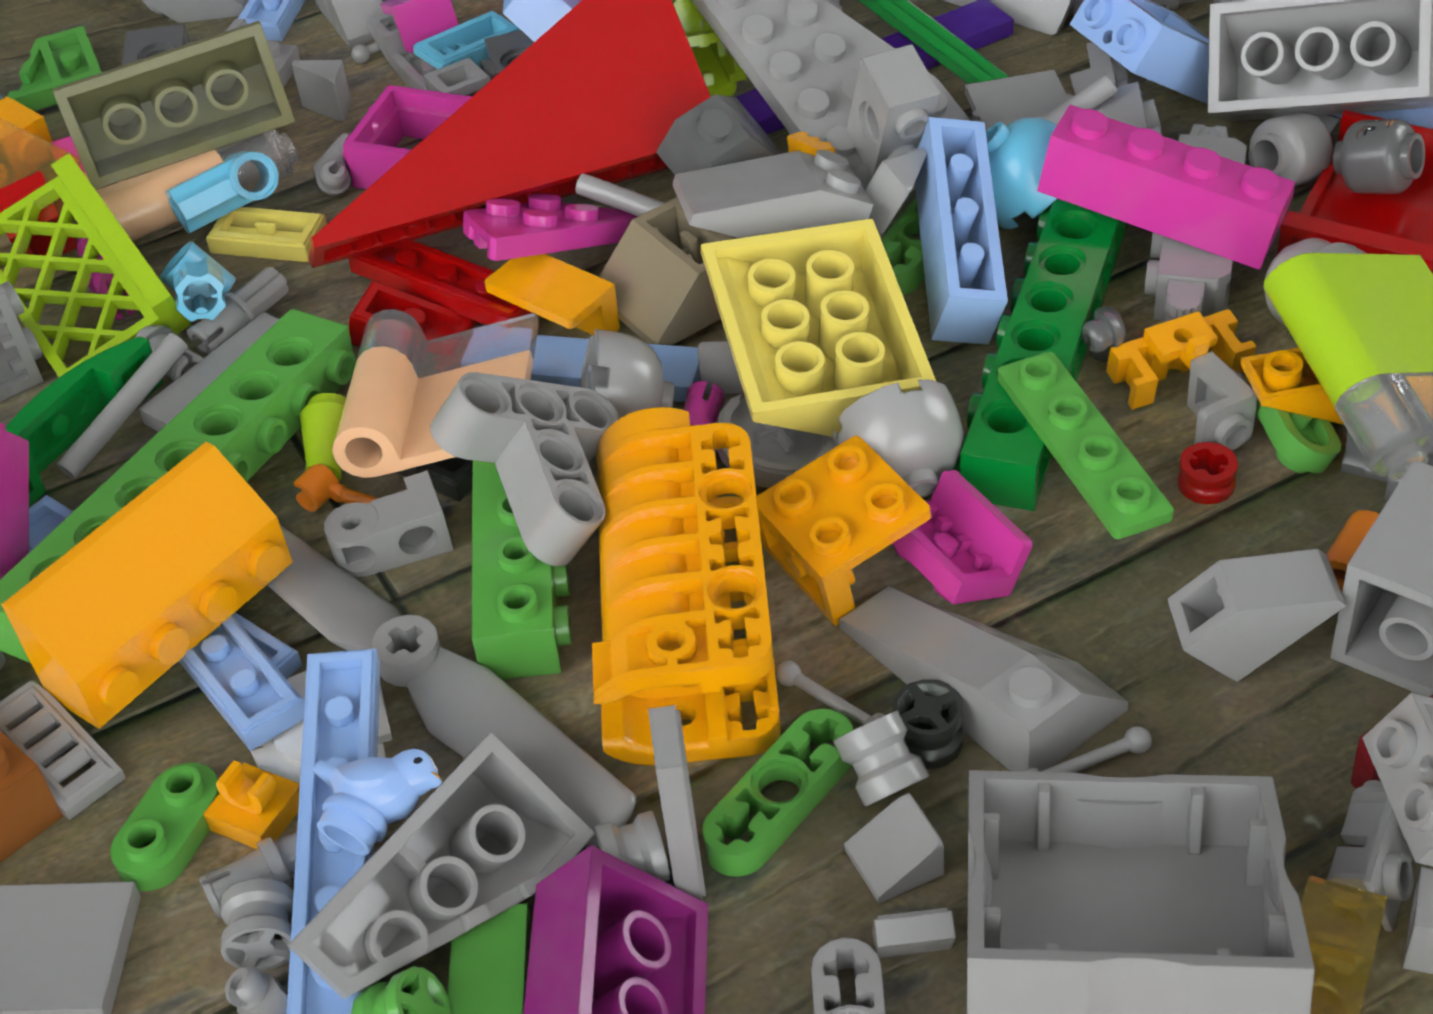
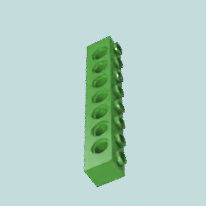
(242, 413)

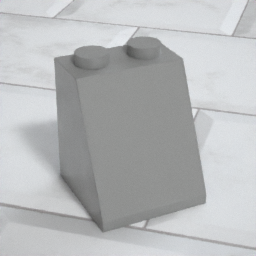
(1390, 590)

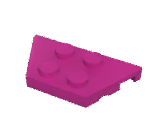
(542, 226)

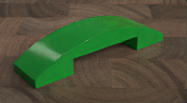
(72, 403)

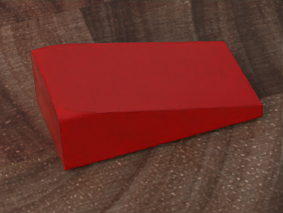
(434, 319)

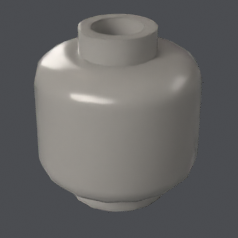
(1292, 147)

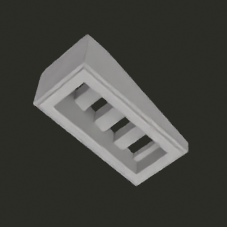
(34, 713)

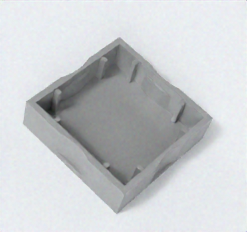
(1131, 897)

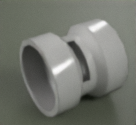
(881, 758)

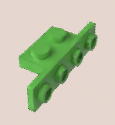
(1085, 446)

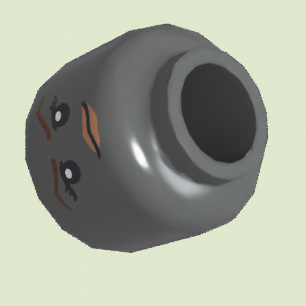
(1379, 156)

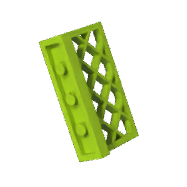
(104, 238)

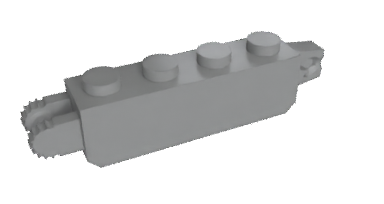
(1187, 276)

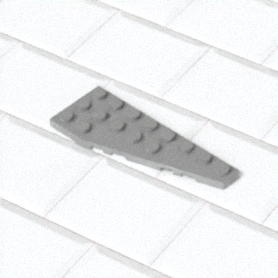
(806, 65)

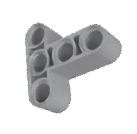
(541, 448)

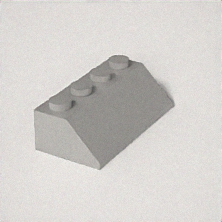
(1319, 57)

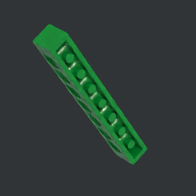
(1049, 307)

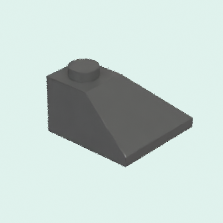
(713, 136)

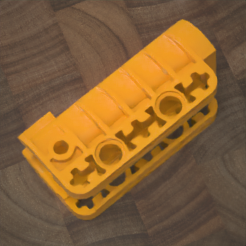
(672, 594)

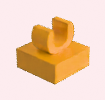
(252, 804)

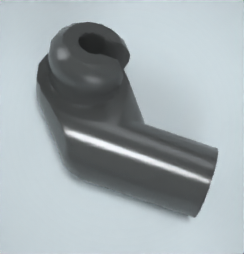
(1104, 332)

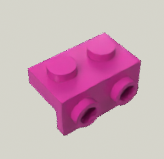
(966, 545)

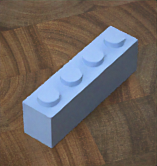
(959, 233)

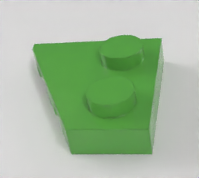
(53, 63)

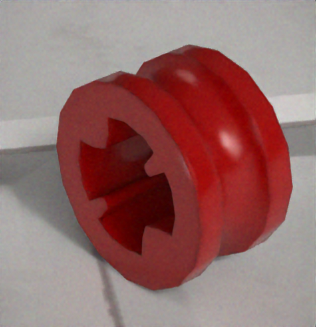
(1207, 473)

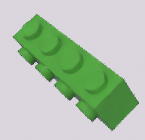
(513, 593)

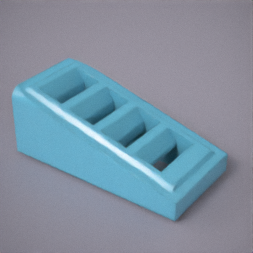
(463, 41)

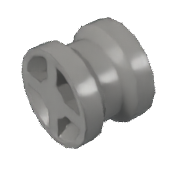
(636, 844)
(257, 923)

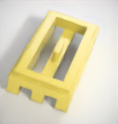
(265, 233)

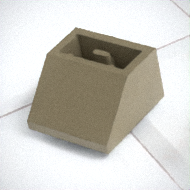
(662, 276)

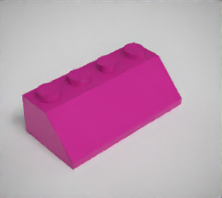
(1165, 186)

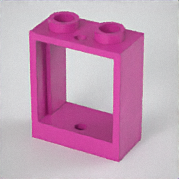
(395, 114)

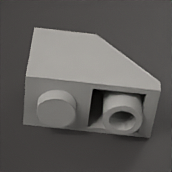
(1254, 608)

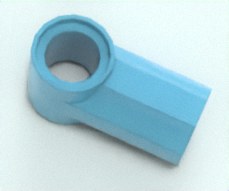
(219, 191)
(197, 283)

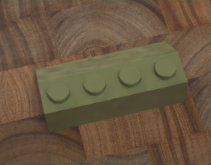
(174, 105)

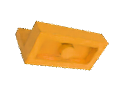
(557, 292)

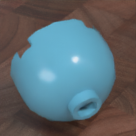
(1016, 166)

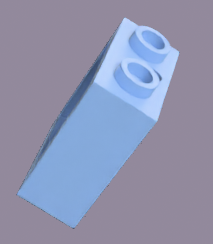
(1149, 42)

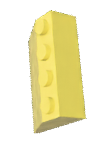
(813, 322)

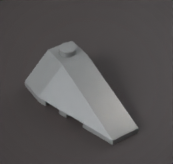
(1016, 696)
(444, 870)

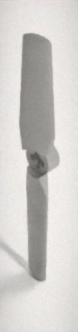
(450, 693)

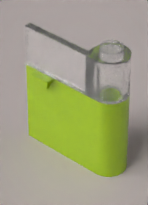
(1369, 344)

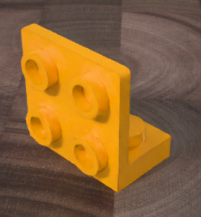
(836, 518)

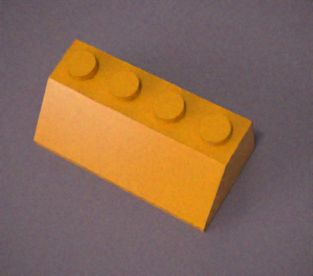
(147, 585)

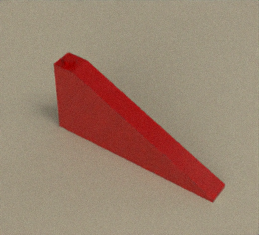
(575, 102)

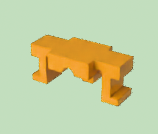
(1173, 347)

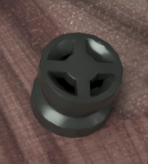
(940, 713)

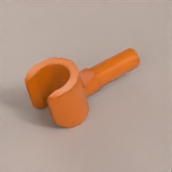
(320, 485)

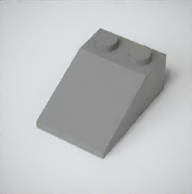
(773, 194)

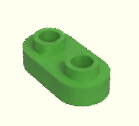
(1300, 440)
(170, 819)

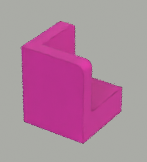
(420, 19)

